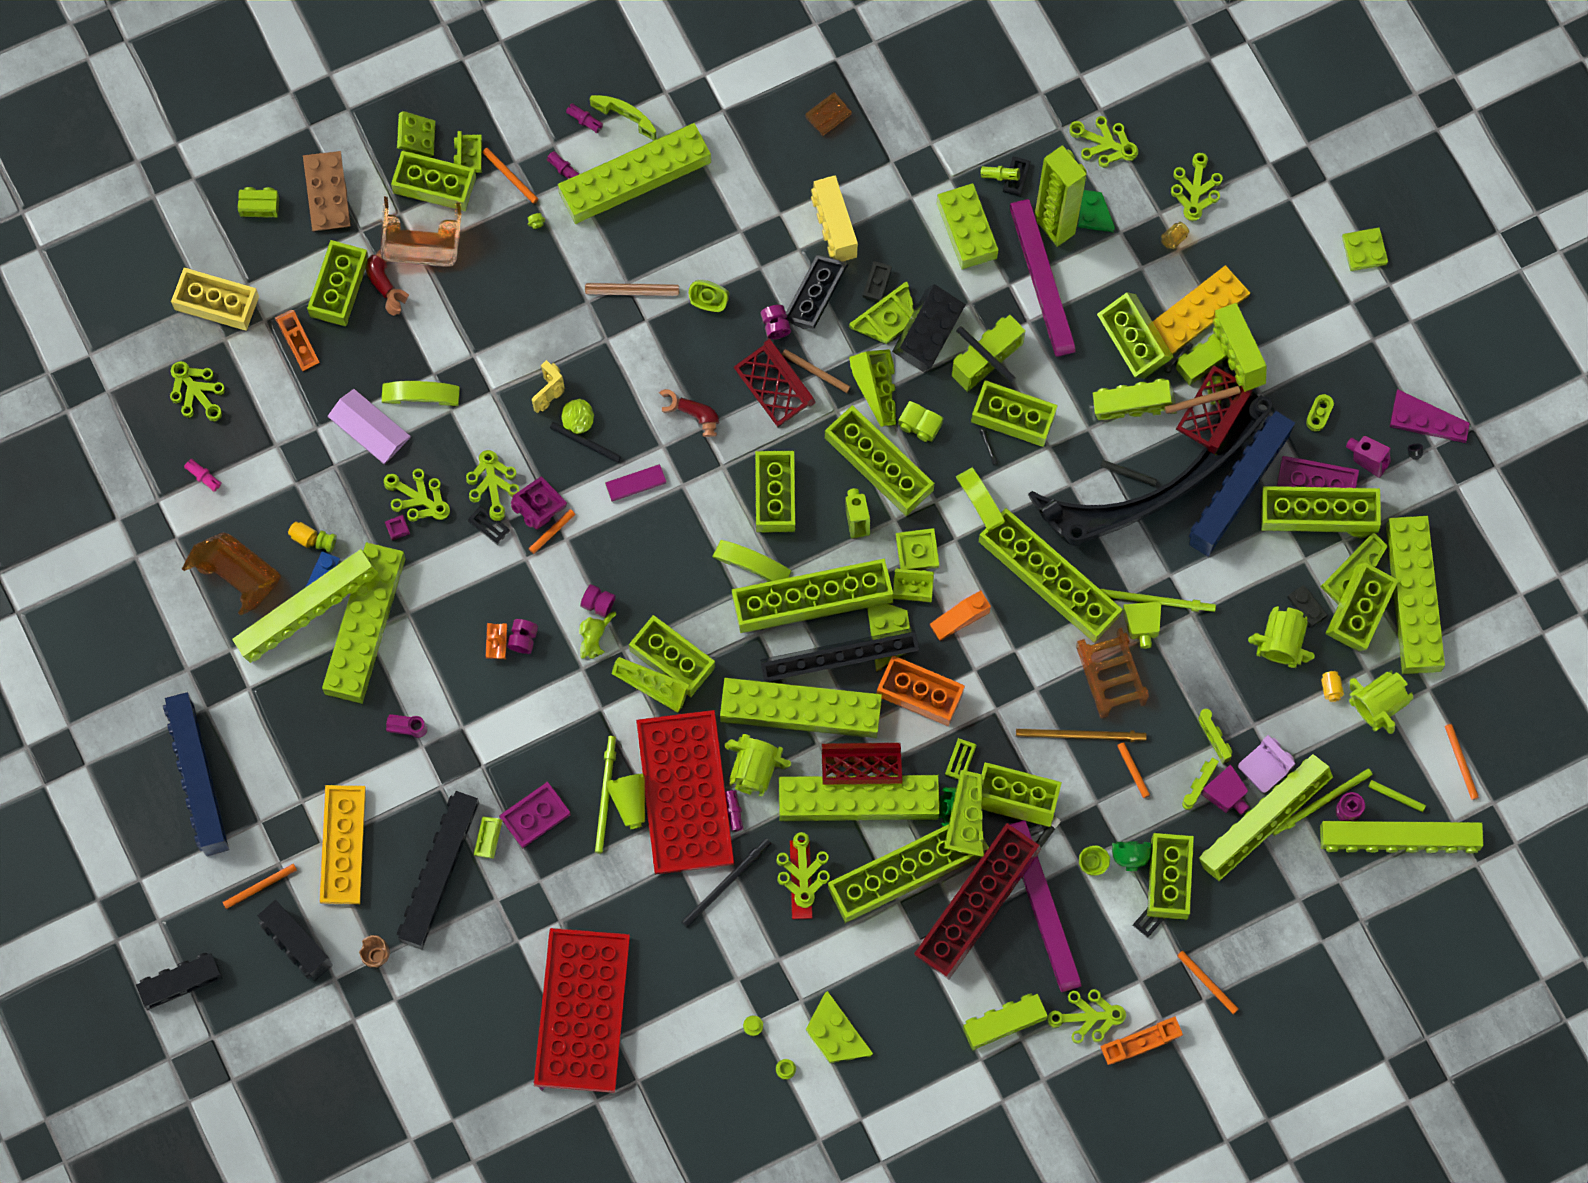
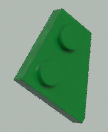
(1094, 212)

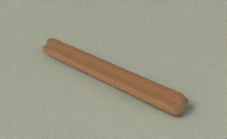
(632, 289)

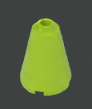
(629, 798)

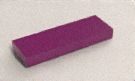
(635, 482)

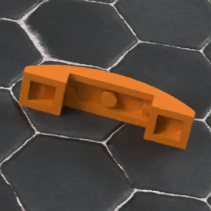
(1142, 1041)

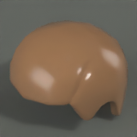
(374, 951)

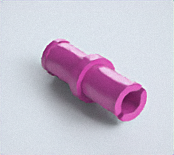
(202, 475)

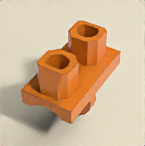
(496, 641)

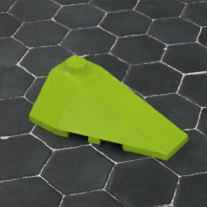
(874, 376)

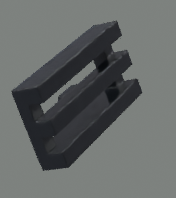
(1012, 191)
(501, 535)
(1142, 929)

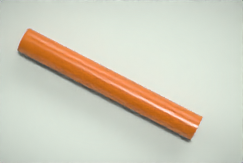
(552, 531)
(1133, 770)

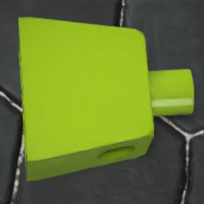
(857, 514)
(1143, 621)

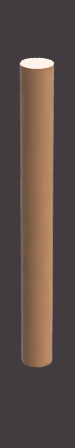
(816, 371)
(1201, 400)

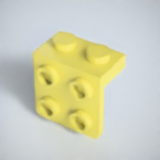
(552, 390)

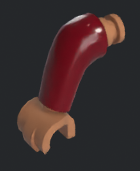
(376, 272)
(704, 414)

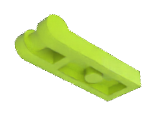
(1214, 735)
(1198, 784)

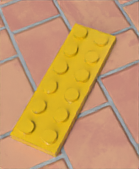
(1197, 309)
(342, 844)

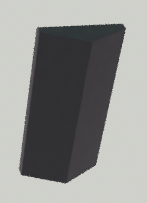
(815, 292)

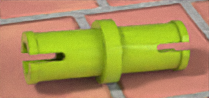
(1000, 173)

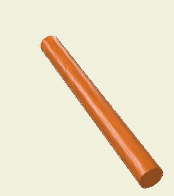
(510, 175)
(1461, 761)
(259, 886)
(1207, 982)

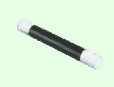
(1048, 831)

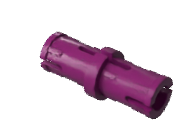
(584, 118)
(563, 167)
(734, 811)

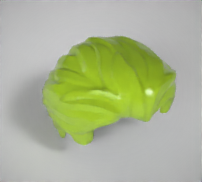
(577, 416)

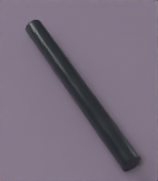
(985, 354)
(586, 442)

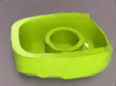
(708, 295)

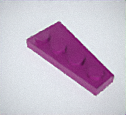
(1423, 418)
(1306, 473)

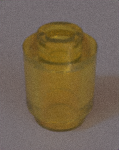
(1175, 235)

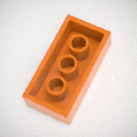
(920, 690)

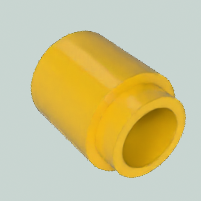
(303, 534)
(1332, 686)

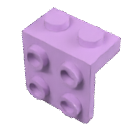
(1267, 764)

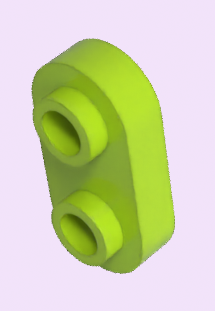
(1318, 413)

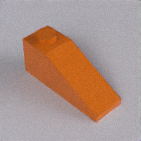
(297, 339)
(961, 615)

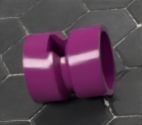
(775, 320)
(596, 600)
(522, 636)
(1350, 807)

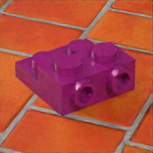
(537, 503)

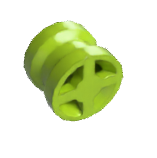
(326, 541)

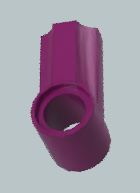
(405, 724)

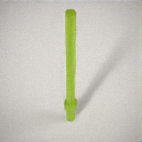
(1194, 605)
(609, 756)
(1290, 822)

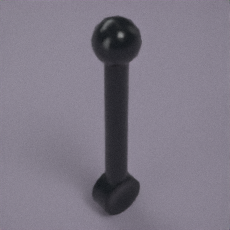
(1168, 368)
(983, 431)

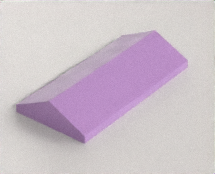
(368, 426)

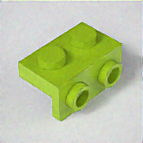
(468, 151)
(913, 585)

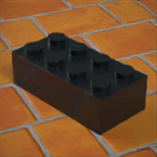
(928, 328)
(295, 940)

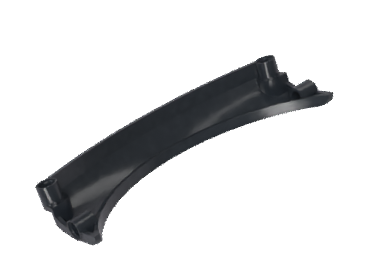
(1100, 520)

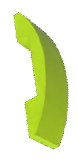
(605, 103)
(420, 392)
(980, 499)
(751, 561)

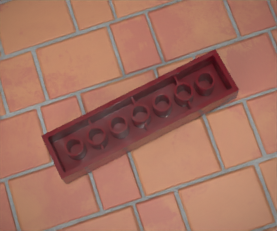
(977, 901)

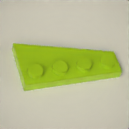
(1369, 552)
(654, 684)
(966, 818)

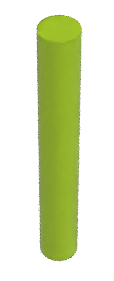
(1397, 796)

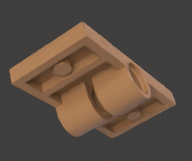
(326, 191)

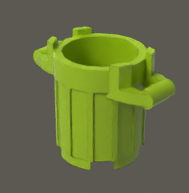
(1283, 638)
(1380, 699)
(754, 764)

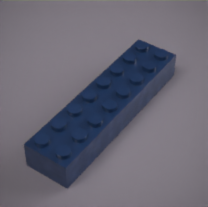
(1240, 485)
(196, 773)

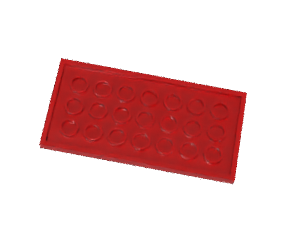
(684, 792)
(582, 1010)

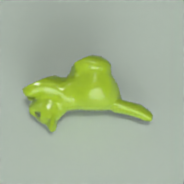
(592, 630)

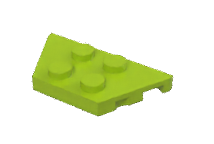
(887, 317)
(884, 620)
(835, 1033)

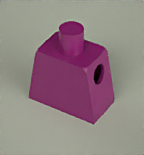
(1370, 455)
(1227, 791)

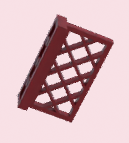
(789, 375)
(1226, 422)
(861, 754)

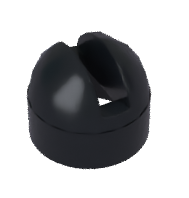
(1415, 451)

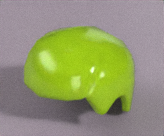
(1094, 860)

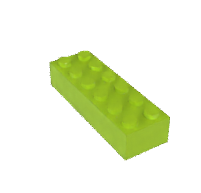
(879, 460)
(1320, 509)

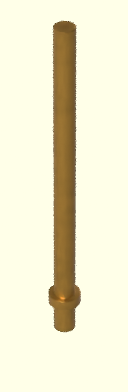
(1132, 735)

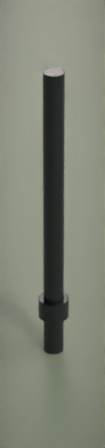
(754, 855)

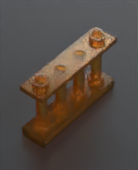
(1098, 686)

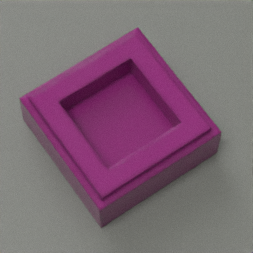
(397, 527)

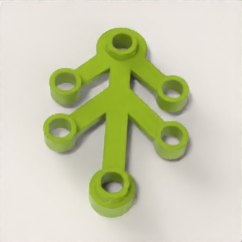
(1106, 142)
(1196, 190)
(195, 388)
(492, 482)
(418, 498)
(803, 872)
(1090, 1016)

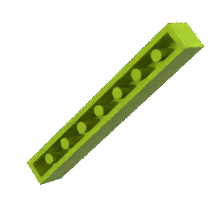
(305, 606)
(1265, 817)
(1401, 836)

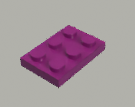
(534, 815)

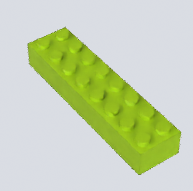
(634, 173)
(1060, 195)
(1051, 576)
(812, 595)
(1415, 595)
(364, 627)
(800, 708)
(810, 800)
(896, 874)

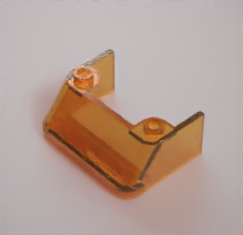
(419, 246)
(235, 565)

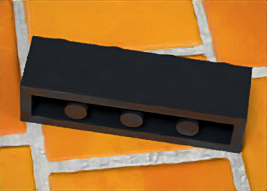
(178, 981)

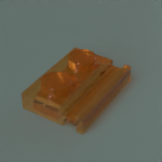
(828, 114)

